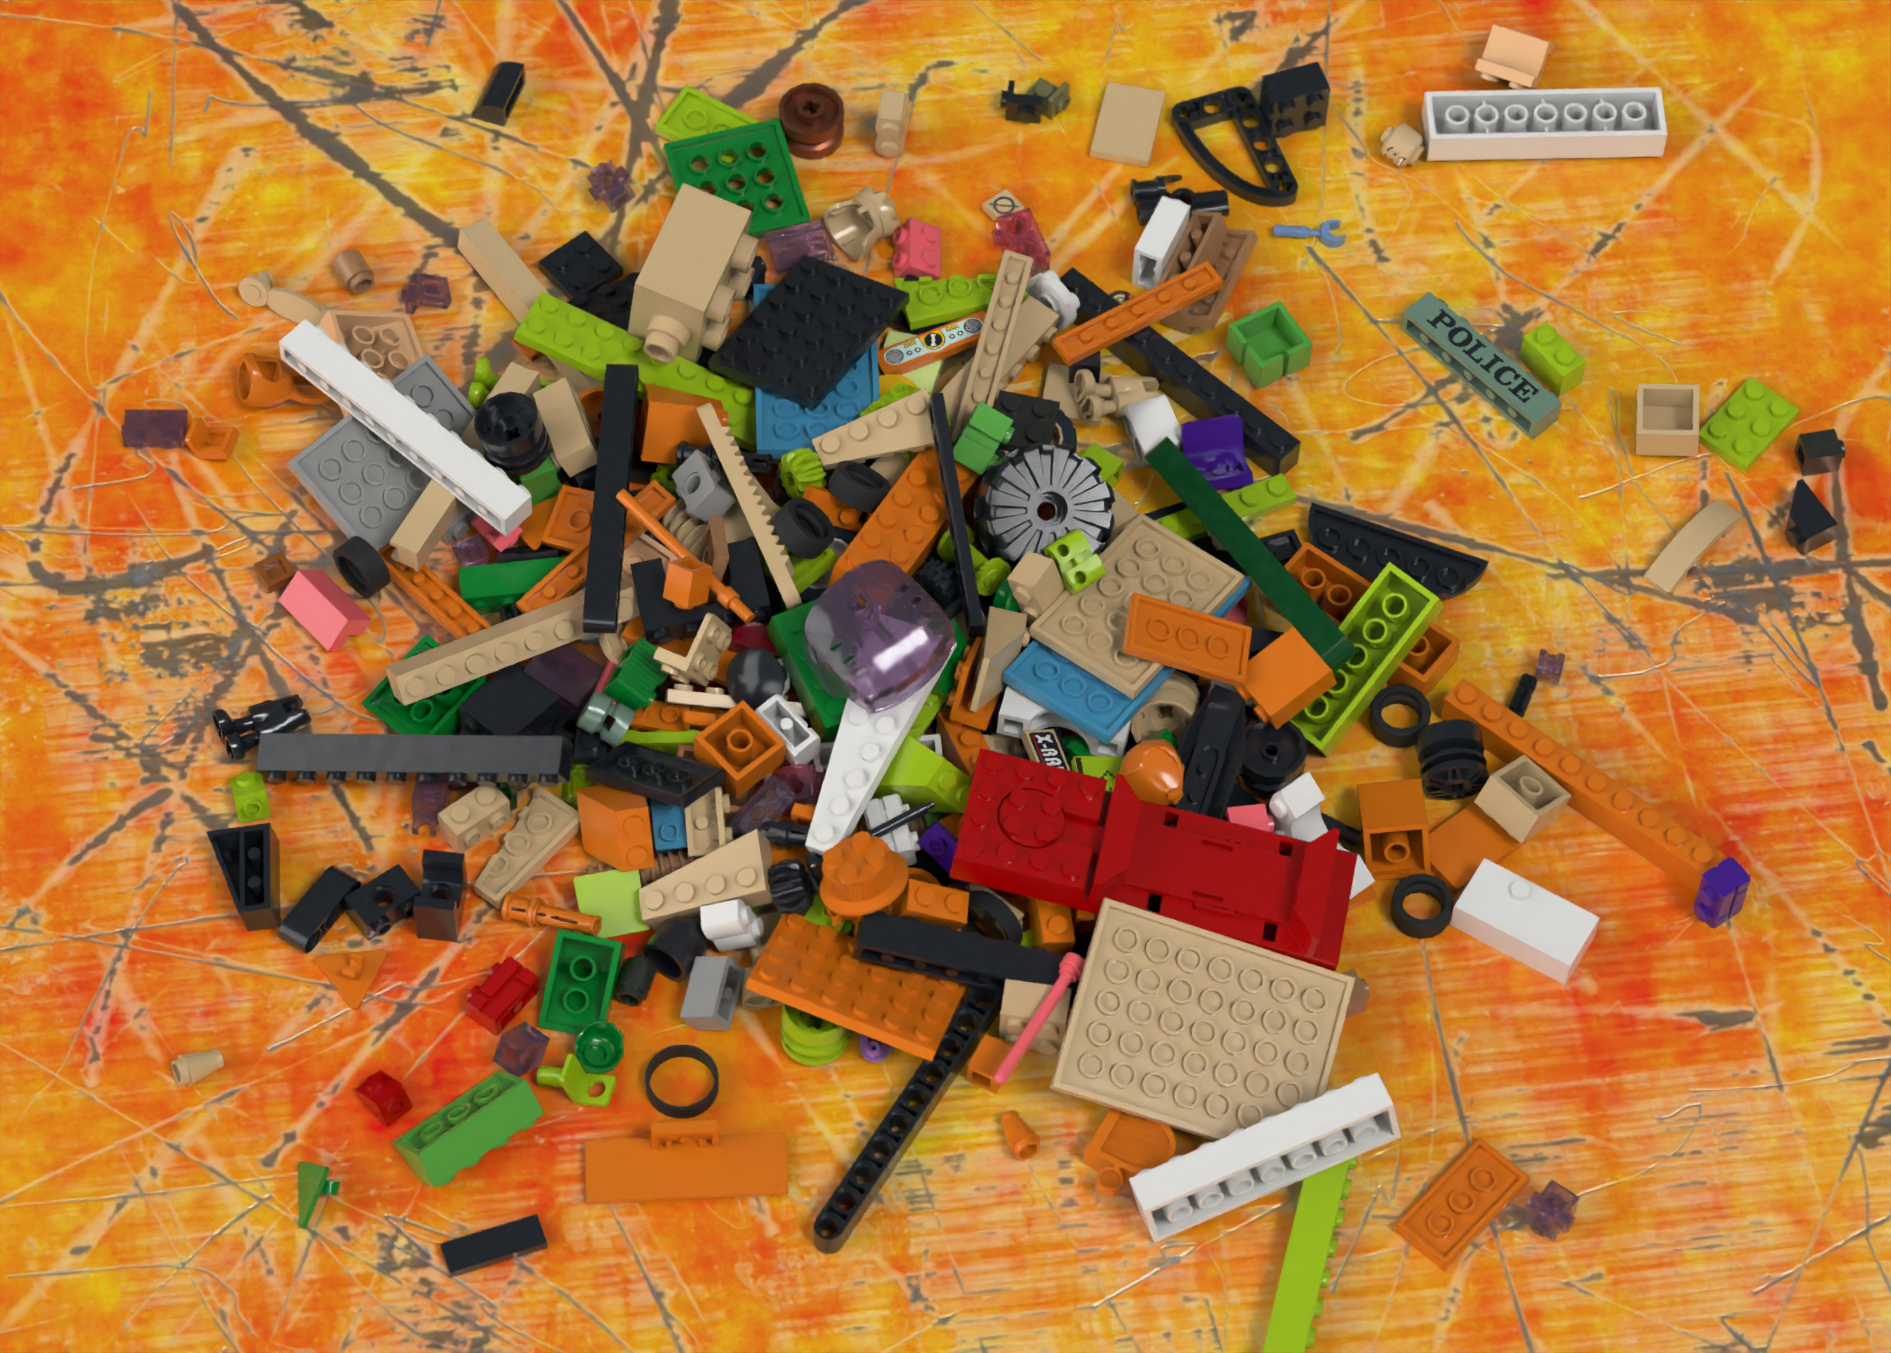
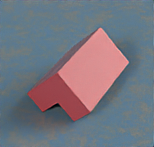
(324, 608)

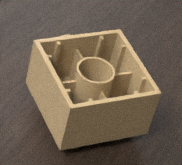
(693, 277)

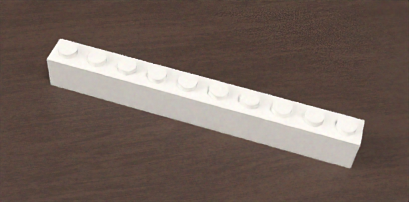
(406, 427)

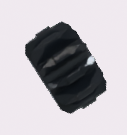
(790, 887)

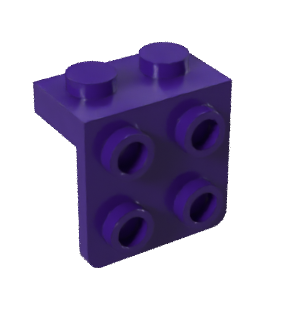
(1217, 451)

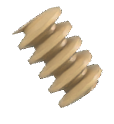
(684, 528)

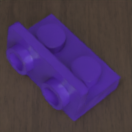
(940, 845)

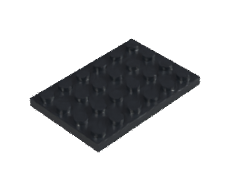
(809, 331)

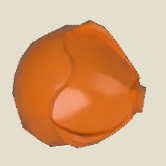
(1154, 771)

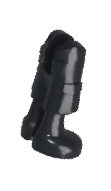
(274, 716)

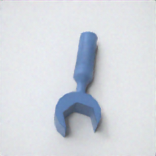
(1304, 232)

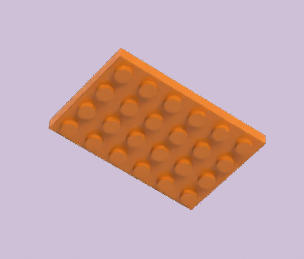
(816, 973)

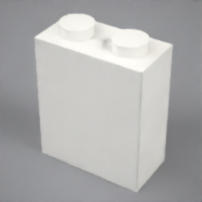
(1159, 242)

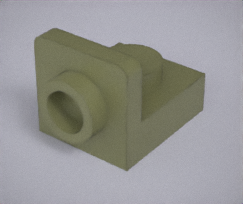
(1054, 98)

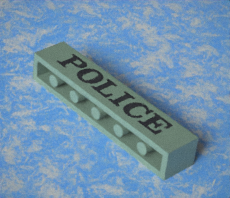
(1481, 365)

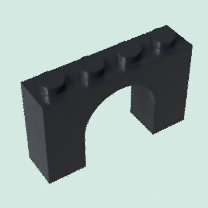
(666, 622)

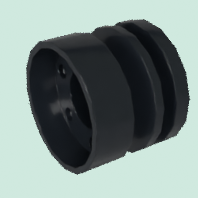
(512, 433)
(1451, 759)

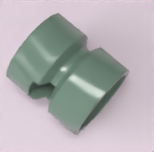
(595, 713)

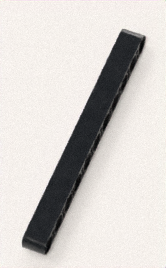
(609, 514)
(905, 1116)

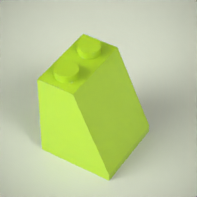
(925, 777)

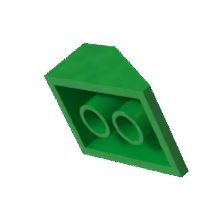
(581, 981)

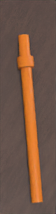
(726, 595)

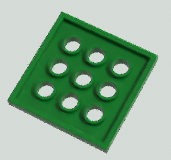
(739, 142)

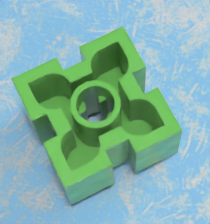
(981, 437)

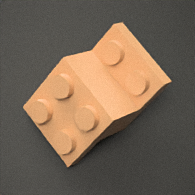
(1514, 58)

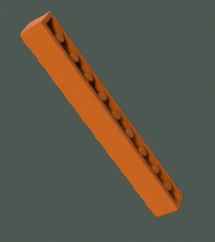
(1592, 791)

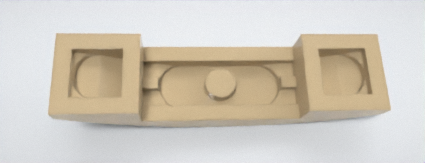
(1691, 544)

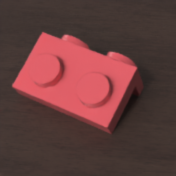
(917, 250)

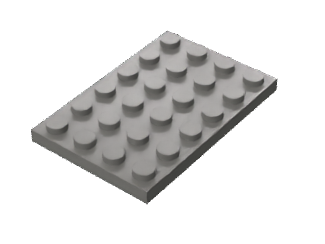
(363, 478)

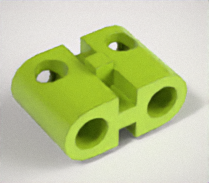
(1075, 561)

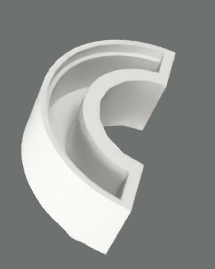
(1298, 816)

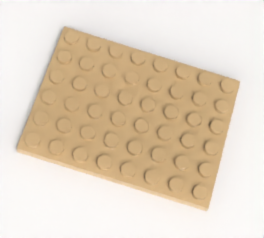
(1197, 1025)

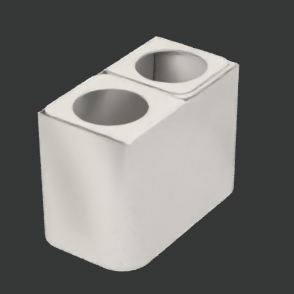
(1149, 423)

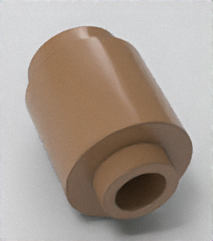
(354, 271)

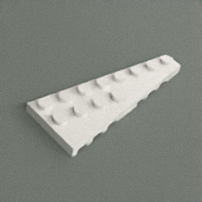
(858, 763)

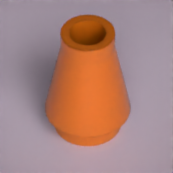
(1021, 1138)

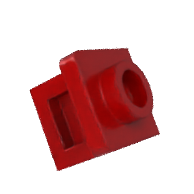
(385, 1096)

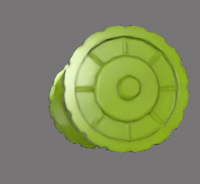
(988, 573)

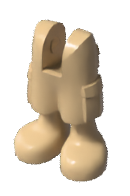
(1118, 389)

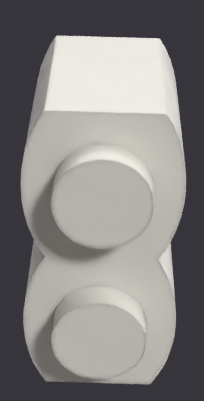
(731, 925)

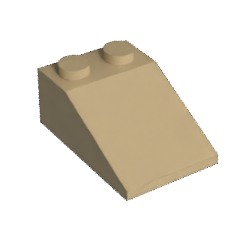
(1001, 644)

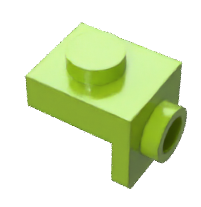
(250, 797)

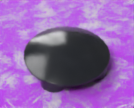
(755, 677)

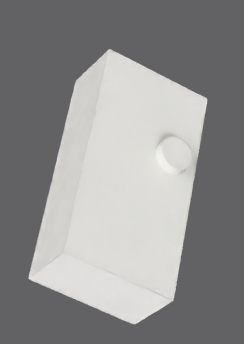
(1524, 921)

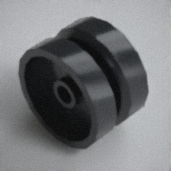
(1271, 757)

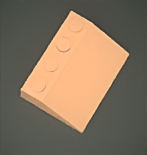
(378, 338)

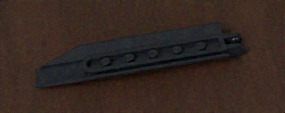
(1212, 757)

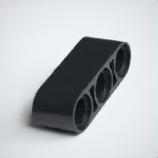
(318, 910)

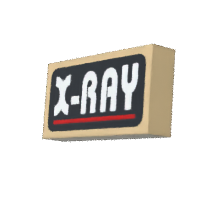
(1044, 748)

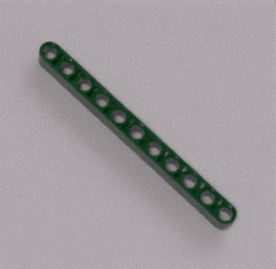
(1251, 554)

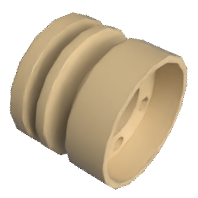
(1168, 708)

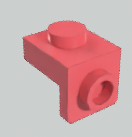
(493, 536)

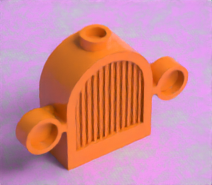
(1125, 1147)

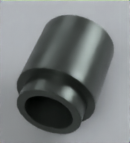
(636, 980)

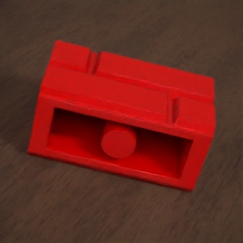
(502, 995)

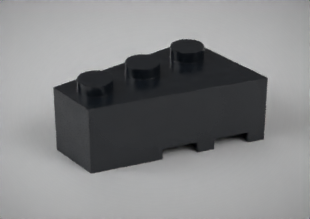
(252, 872)

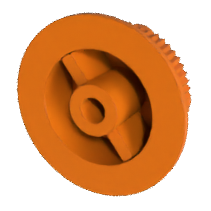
(861, 875)

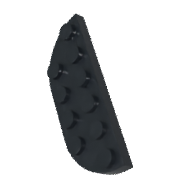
(1370, 547)

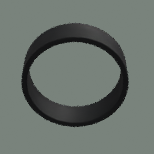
(999, 911)
(685, 1111)

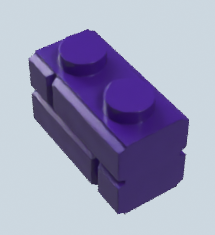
(1721, 892)

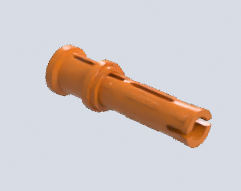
(535, 915)

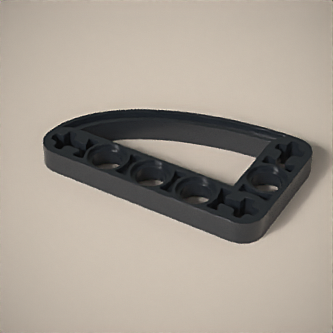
(1231, 109)

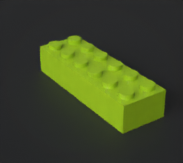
(1384, 631)

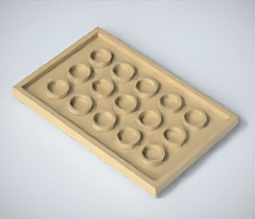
(1140, 560)

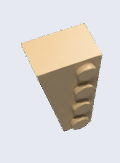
(723, 875)

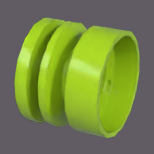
(811, 1038)

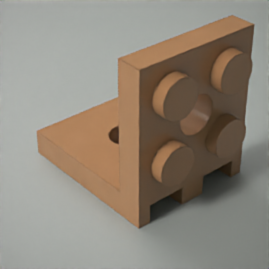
(715, 553)

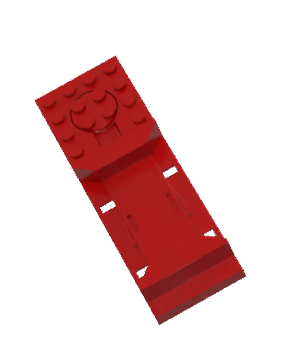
(1076, 843)

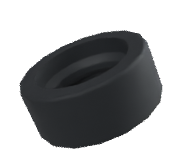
(858, 486)
(804, 528)
(361, 566)
(1398, 695)
(1421, 884)

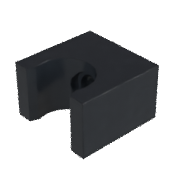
(442, 896)

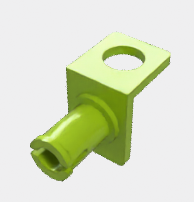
(577, 1082)

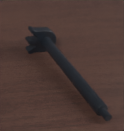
(814, 863)

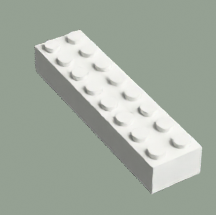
(1544, 123)
(1265, 1157)

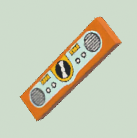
(931, 345)

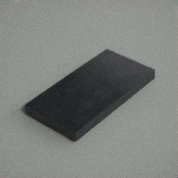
(655, 774)

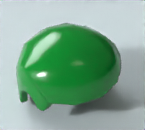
(599, 1047)

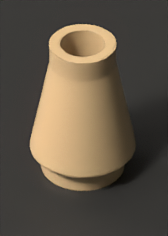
(195, 1066)

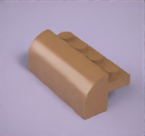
(1227, 252)

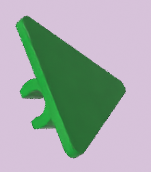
(311, 1183)

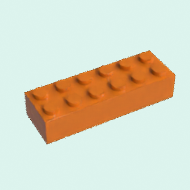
(907, 519)
(1337, 593)

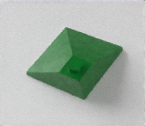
(428, 716)

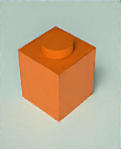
(687, 582)
(986, 1062)

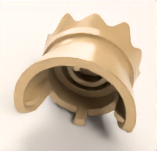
(861, 222)

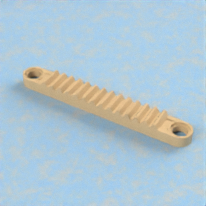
(751, 505)

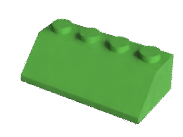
(469, 1128)

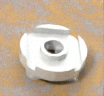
(1053, 293)

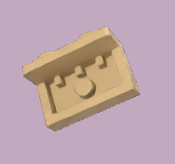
(706, 823)

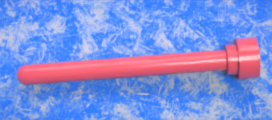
(1070, 971)

